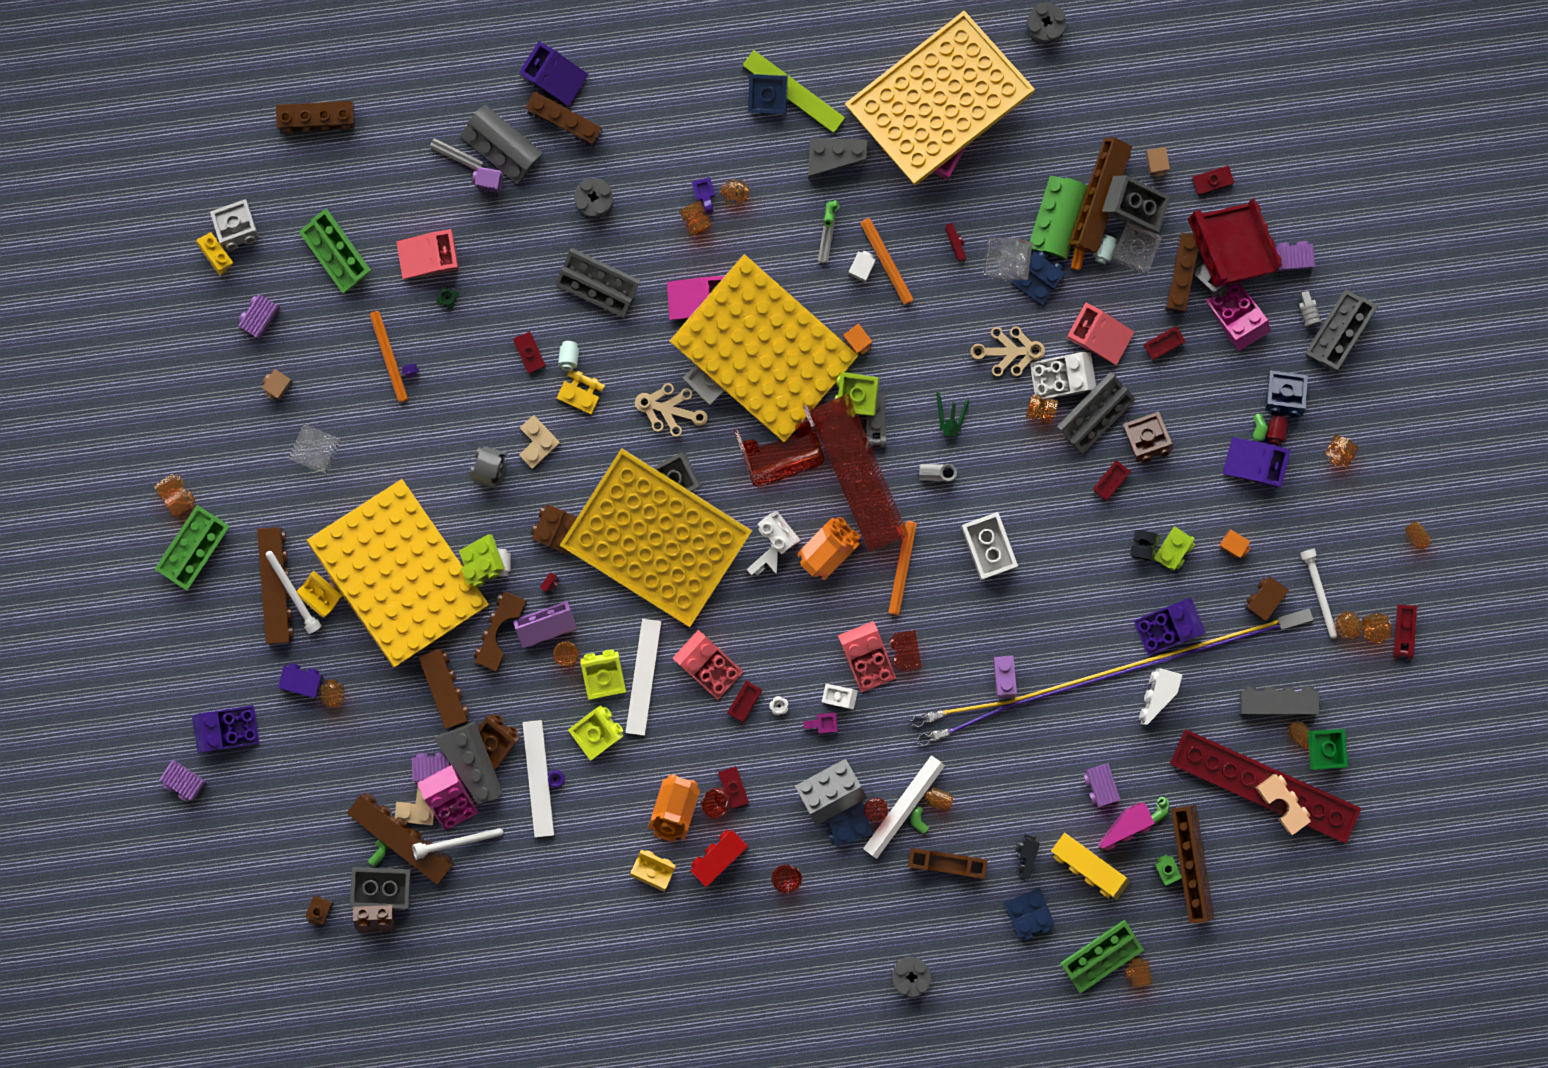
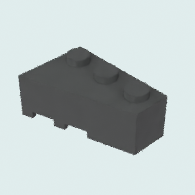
(835, 154)

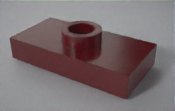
(1213, 180)
(956, 242)
(1164, 343)
(529, 352)
(1111, 480)
(549, 583)
(744, 701)
(733, 786)

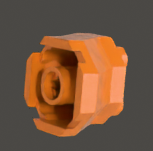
(829, 548)
(674, 808)

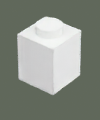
(862, 266)

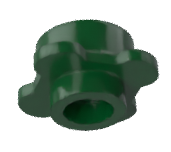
(442, 297)

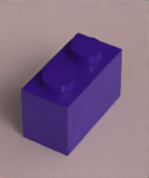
(300, 681)

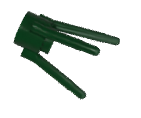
(951, 427)

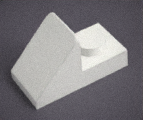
(768, 558)
(839, 696)

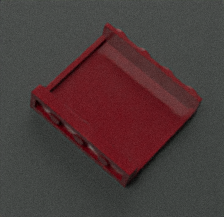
(1235, 243)

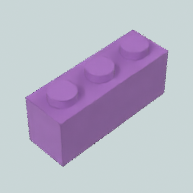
(545, 624)

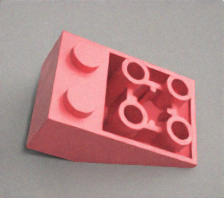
(428, 254)
(1100, 334)
(867, 656)
(708, 664)

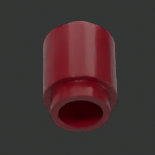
(1277, 430)

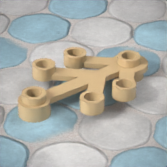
(1010, 350)
(667, 409)

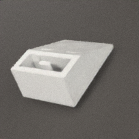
(1063, 375)
(1163, 689)

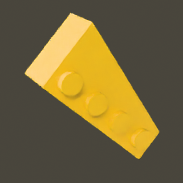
(1090, 866)

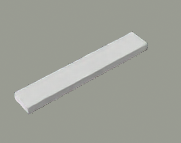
(643, 677)
(538, 778)
(904, 807)

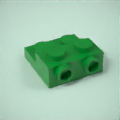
(1327, 749)

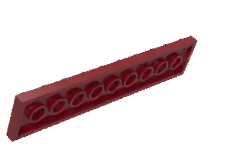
(1242, 776)

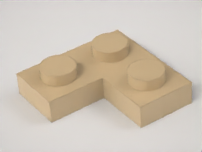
(542, 442)
(415, 813)

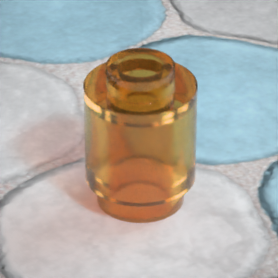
(1417, 535)
(1299, 733)
(938, 799)

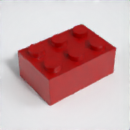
(718, 857)

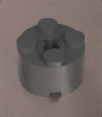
(1036, 19)
(599, 207)
(489, 467)
(919, 984)

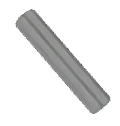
(456, 154)
(826, 243)

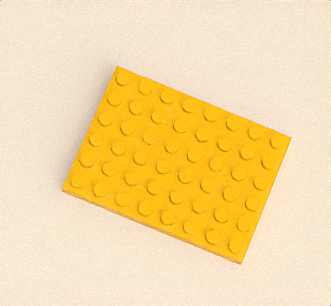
(940, 98)
(763, 348)
(655, 537)
(397, 573)

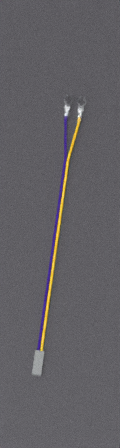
(1284, 622)

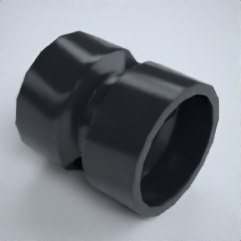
(1144, 552)

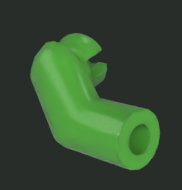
(831, 206)
(1261, 428)
(1162, 810)
(915, 820)
(379, 854)

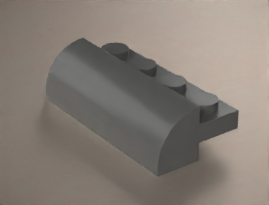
(501, 144)
(597, 282)
(1341, 330)
(1096, 413)

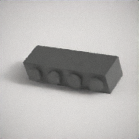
(1279, 702)

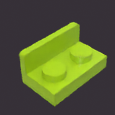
(1174, 548)

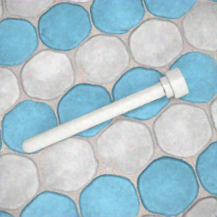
(1309, 558)
(311, 623)
(421, 850)

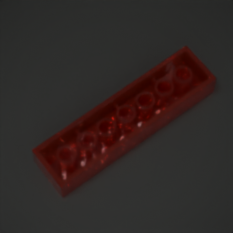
(858, 472)

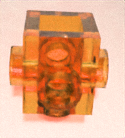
(1341, 451)
(1376, 627)

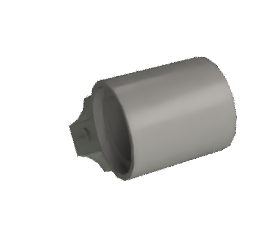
(934, 472)

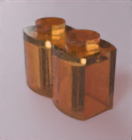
(175, 495)

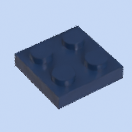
(768, 93)

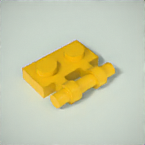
(578, 397)

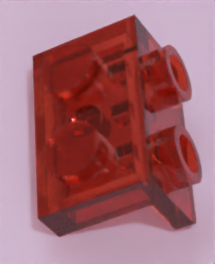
(906, 650)

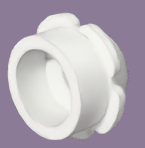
(779, 700)

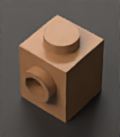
(1157, 161)
(276, 384)

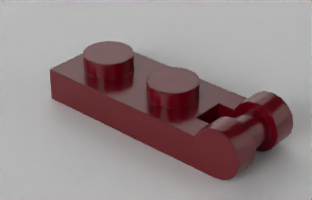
(1405, 631)

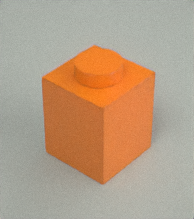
(858, 339)
(1235, 544)

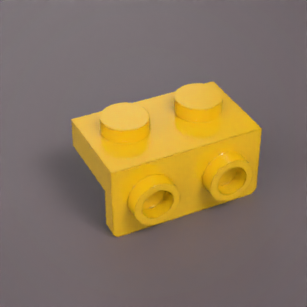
(214, 253)
(319, 594)
(652, 870)

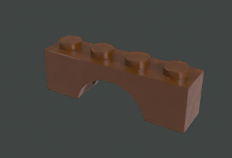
(564, 118)
(1183, 273)
(509, 608)
(947, 863)

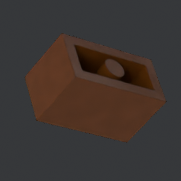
(1266, 598)

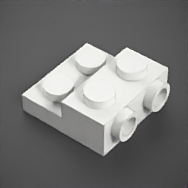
(778, 532)

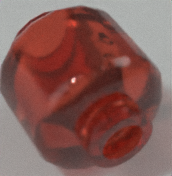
(869, 812)

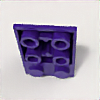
(553, 73)
(1256, 462)
(1169, 626)
(225, 729)

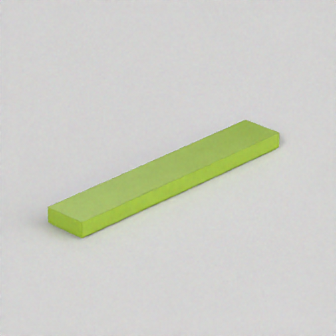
(797, 93)

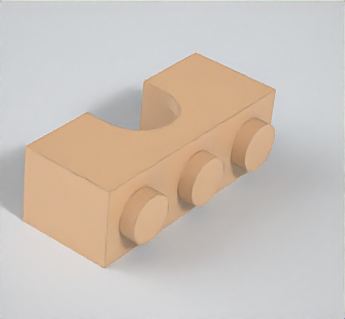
(1295, 816)

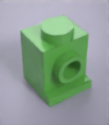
(1170, 877)

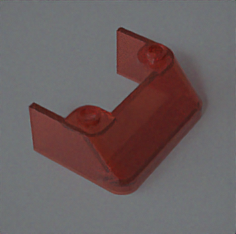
(780, 458)

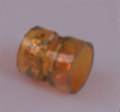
(695, 217)
(1041, 409)
(566, 654)

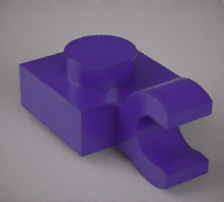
(704, 191)

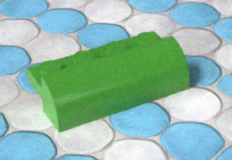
(1057, 216)
(335, 251)
(192, 547)
(1102, 956)

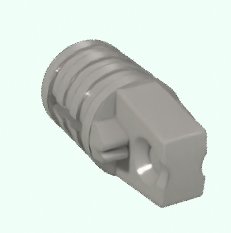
(1309, 310)

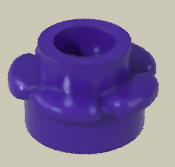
(410, 370)
(560, 779)

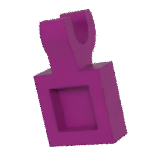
(825, 723)

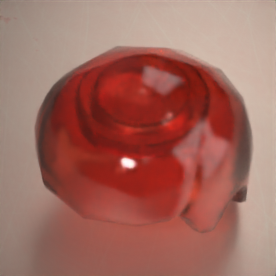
(716, 802)
(786, 878)

